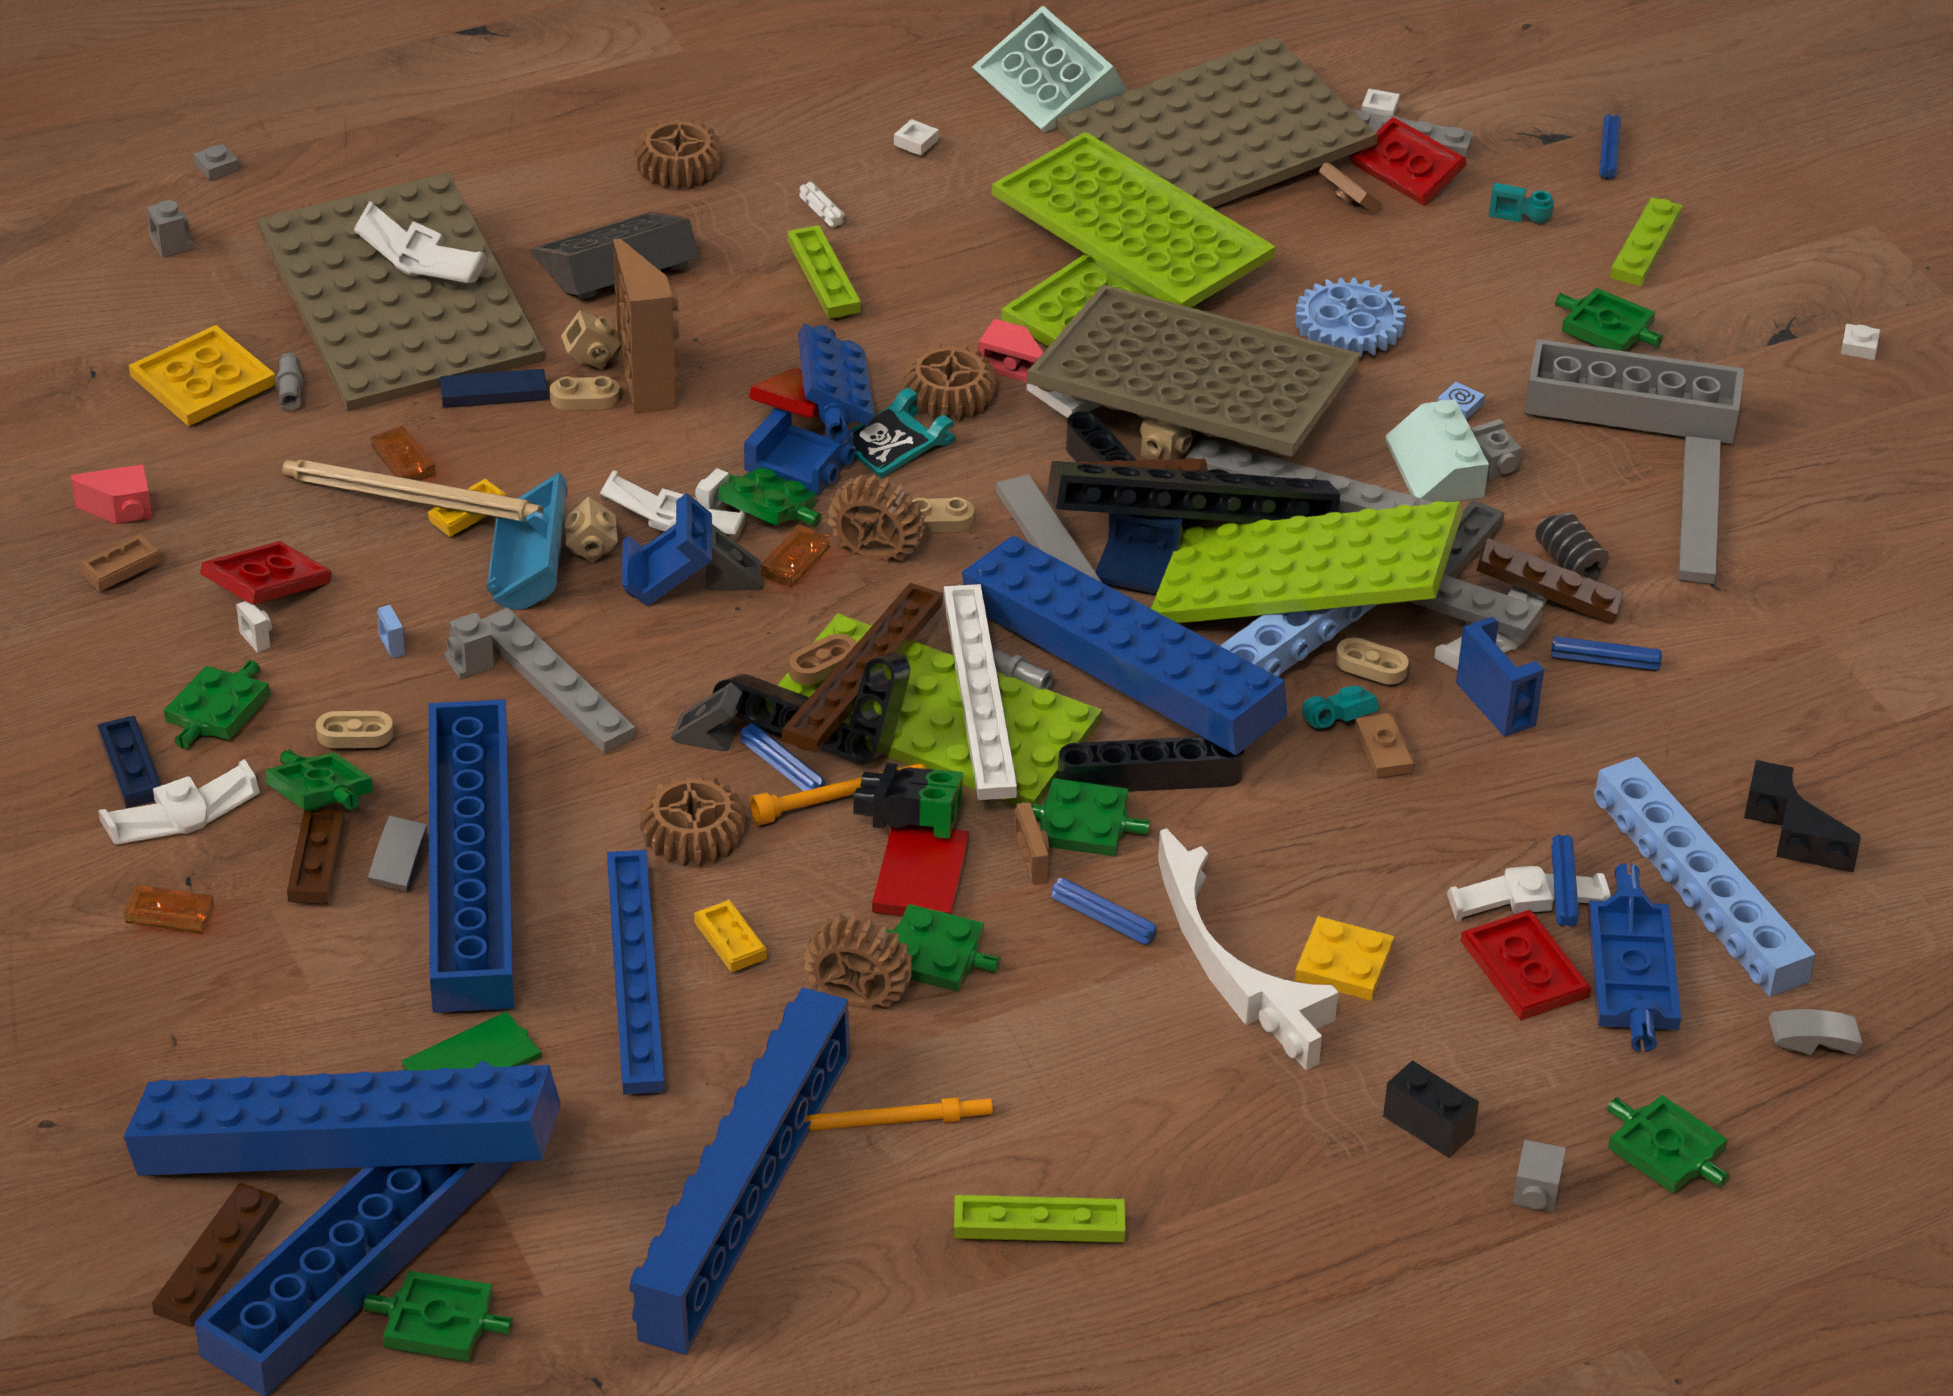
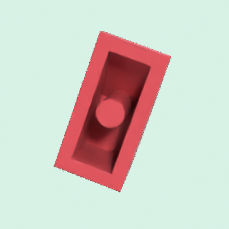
(1009, 349)
(113, 494)

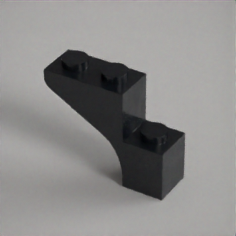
(1806, 831)

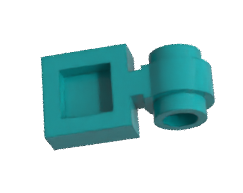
(1510, 204)
(1347, 705)

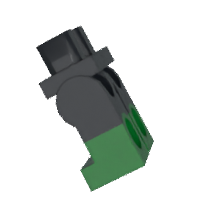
(911, 797)

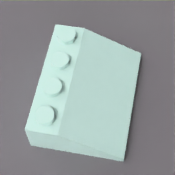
(1048, 70)

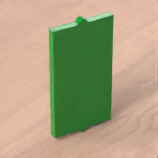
(494, 1041)

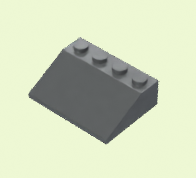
(587, 259)

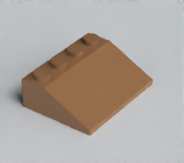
(646, 331)

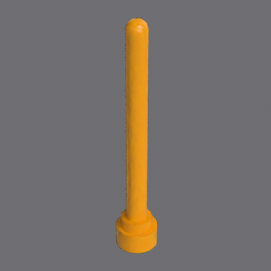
(767, 807)

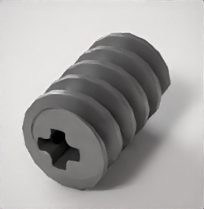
(1572, 545)

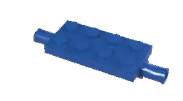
(835, 379)
(1634, 961)

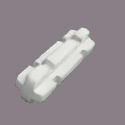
(821, 204)

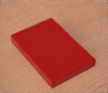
(1409, 161)
(786, 393)
(266, 572)
(920, 870)
(1525, 964)

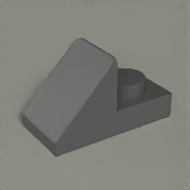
(732, 565)
(709, 721)

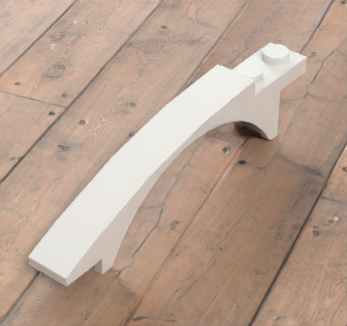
(1284, 1007)

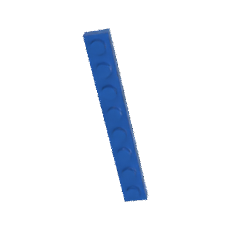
(635, 973)

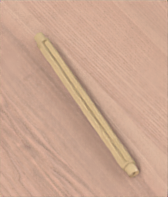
(410, 490)

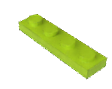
(1646, 241)
(824, 271)
(1039, 1218)

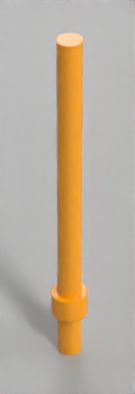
(949, 1110)

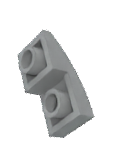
(397, 853)
(1808, 1028)

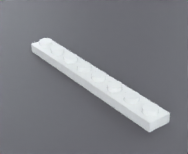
(979, 693)

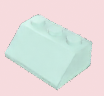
(1439, 454)

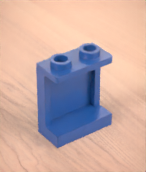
(796, 452)
(670, 557)
(1495, 685)

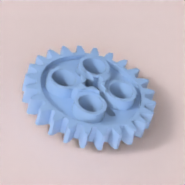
(1350, 316)

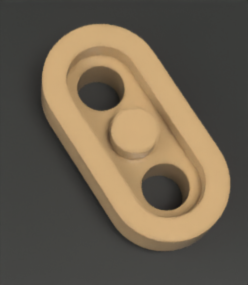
(584, 393)
(946, 514)
(1372, 661)
(354, 729)

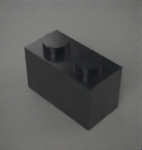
(1430, 1109)

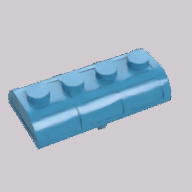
(528, 552)

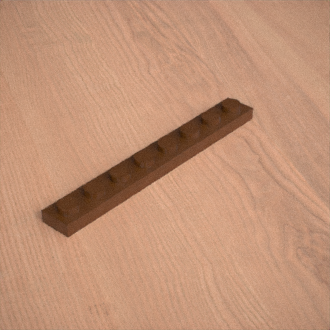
(838, 693)

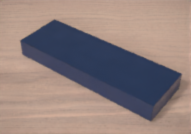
(493, 387)
(129, 760)

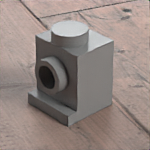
(168, 228)
(1498, 448)
(469, 646)

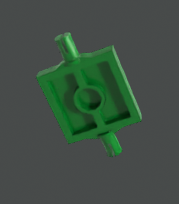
(1608, 320)
(770, 497)
(217, 703)
(318, 780)
(1086, 817)
(942, 946)
(1667, 1143)
(438, 1315)

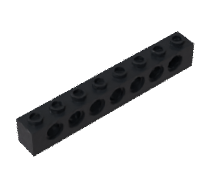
(1186, 493)

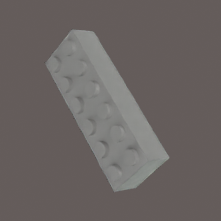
(1634, 391)

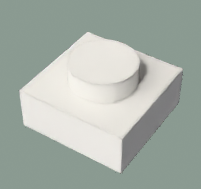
(1380, 102)
(916, 137)
(1860, 341)
(708, 489)
(254, 626)

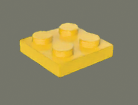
(1344, 957)

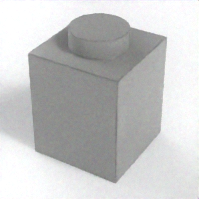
(1538, 1175)

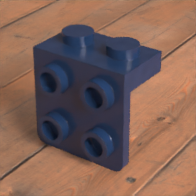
(1139, 550)

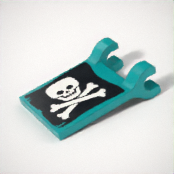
(897, 437)

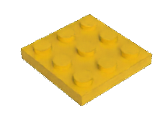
(202, 375)

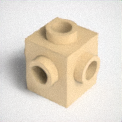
(591, 340)
(1163, 440)
(590, 530)

